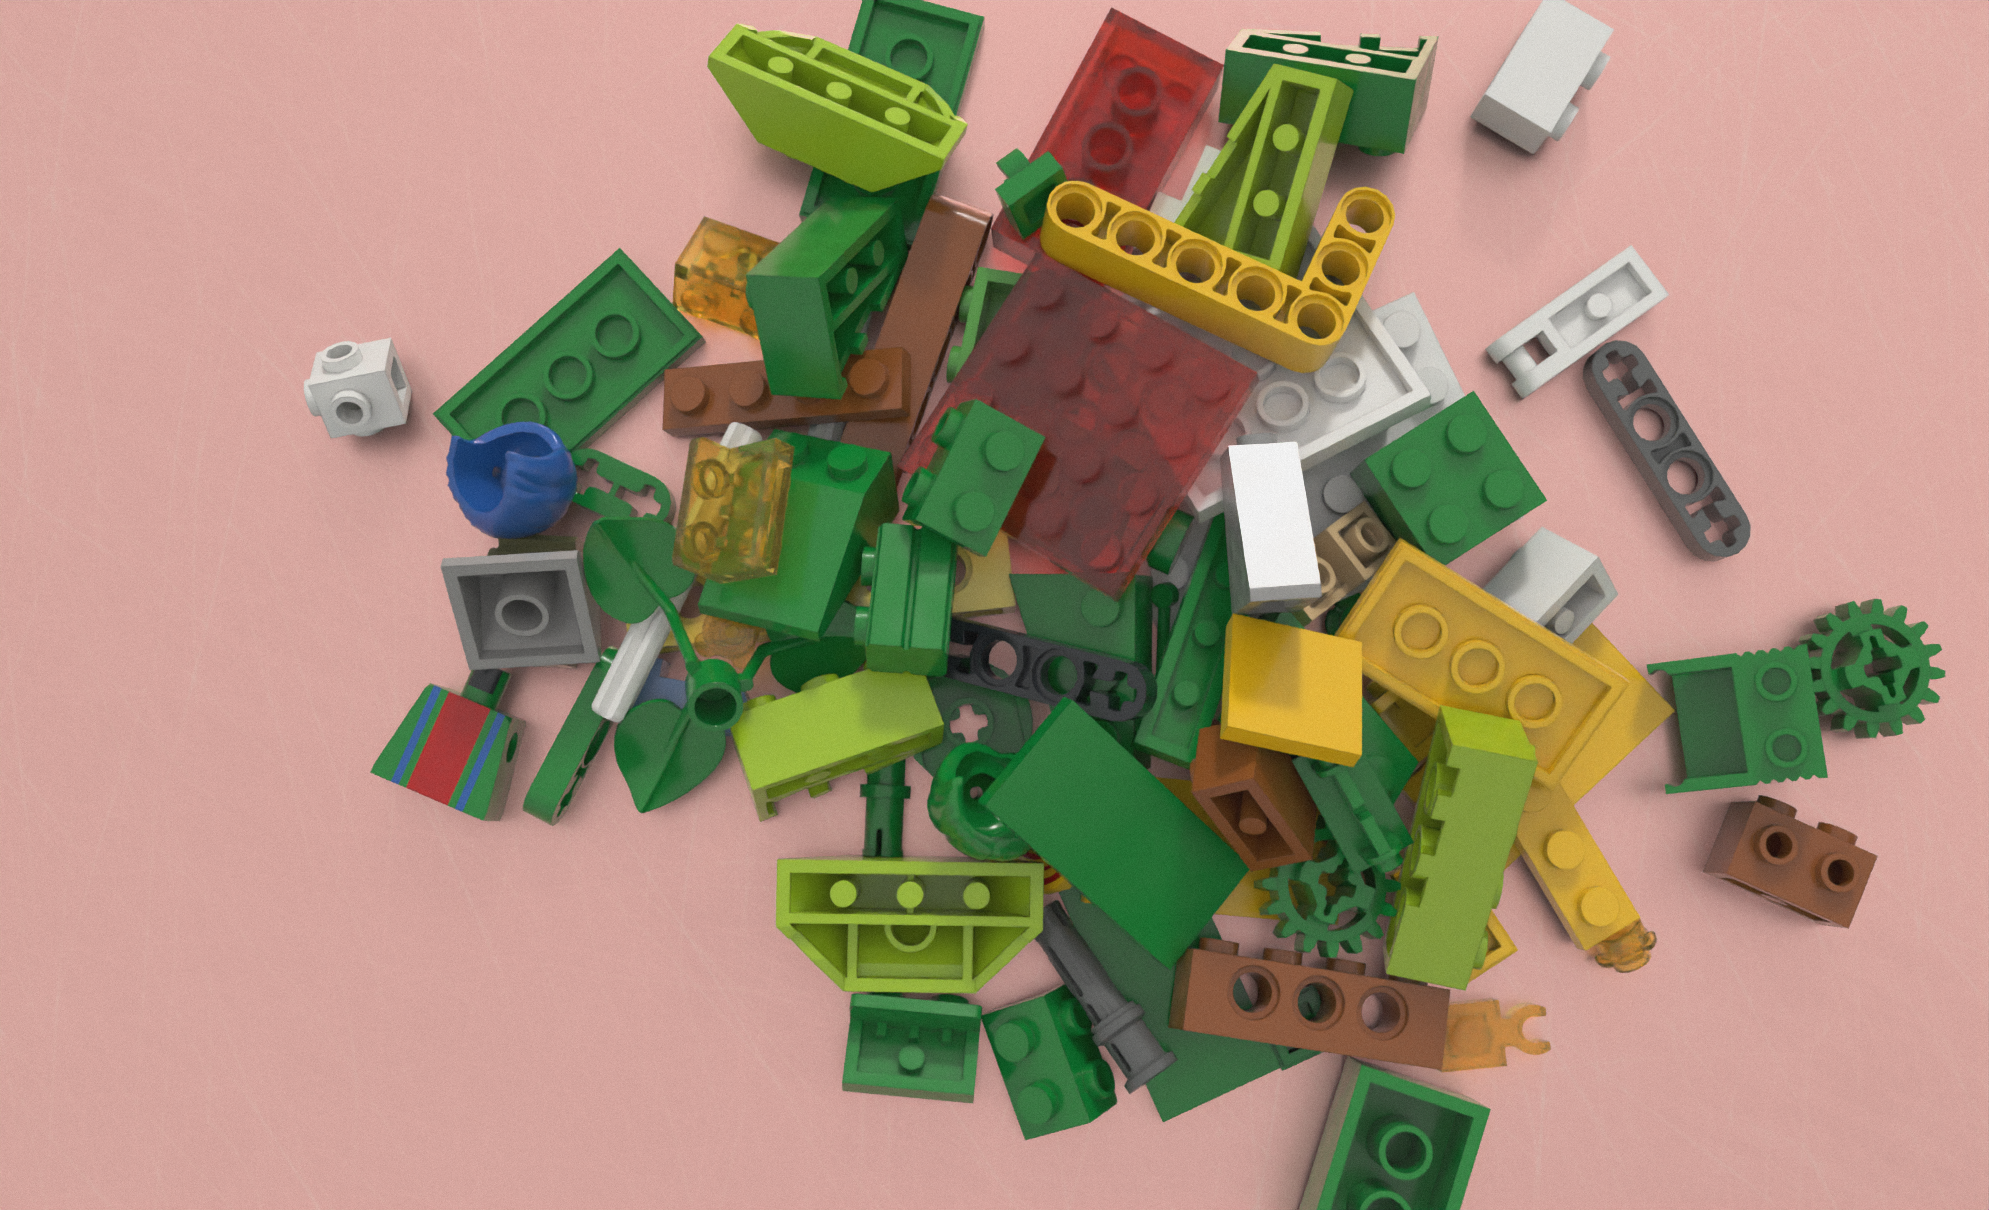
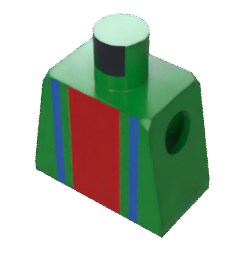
(458, 746)

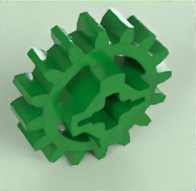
(1898, 674)
(1317, 910)

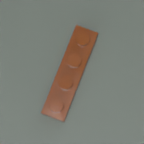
(716, 395)

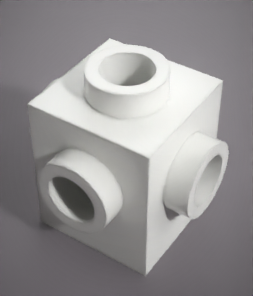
(358, 388)

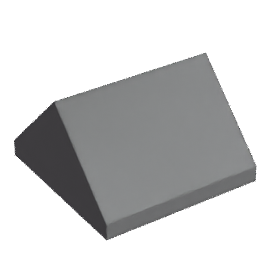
(523, 609)

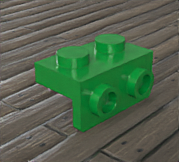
(971, 475)
(912, 1046)
(1050, 1062)

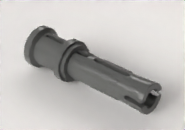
(1115, 1021)

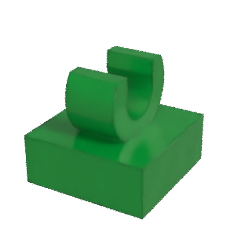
(1027, 189)

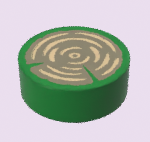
(1171, 542)

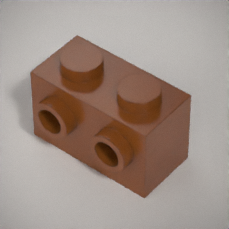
(1254, 800)
(1790, 862)

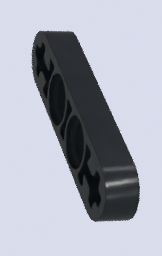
(1031, 672)

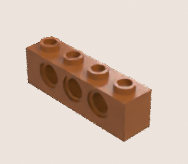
(1409, 1030)

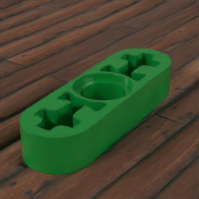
(571, 751)

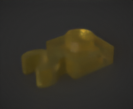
(1479, 1034)

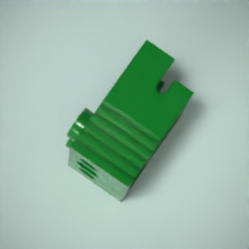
(1746, 719)

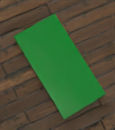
(927, 45)
(580, 360)
(1115, 833)
(1206, 1062)

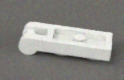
(1579, 320)

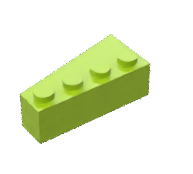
(1461, 839)

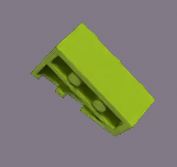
(832, 732)

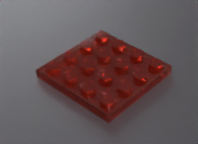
(1122, 413)

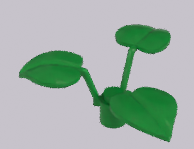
(657, 743)

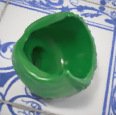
(959, 815)

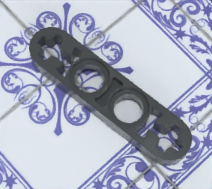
(1676, 444)

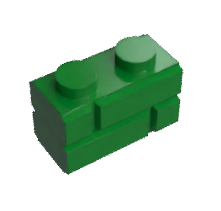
(909, 601)

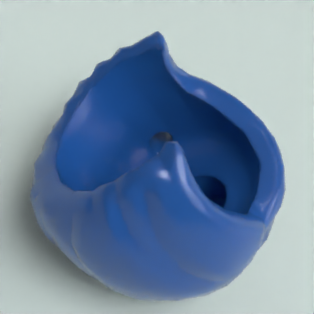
(512, 479)

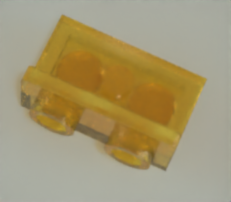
(713, 274)
(733, 509)

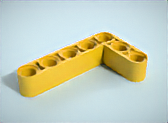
(1224, 272)

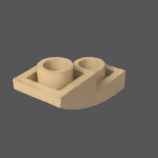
(1347, 557)

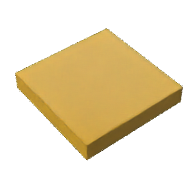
(1292, 690)

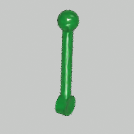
(1164, 597)

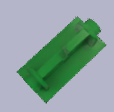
(1356, 812)

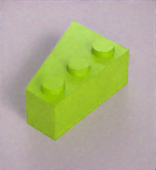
(1272, 169)

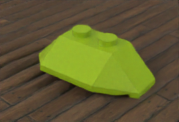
(835, 107)
(909, 918)

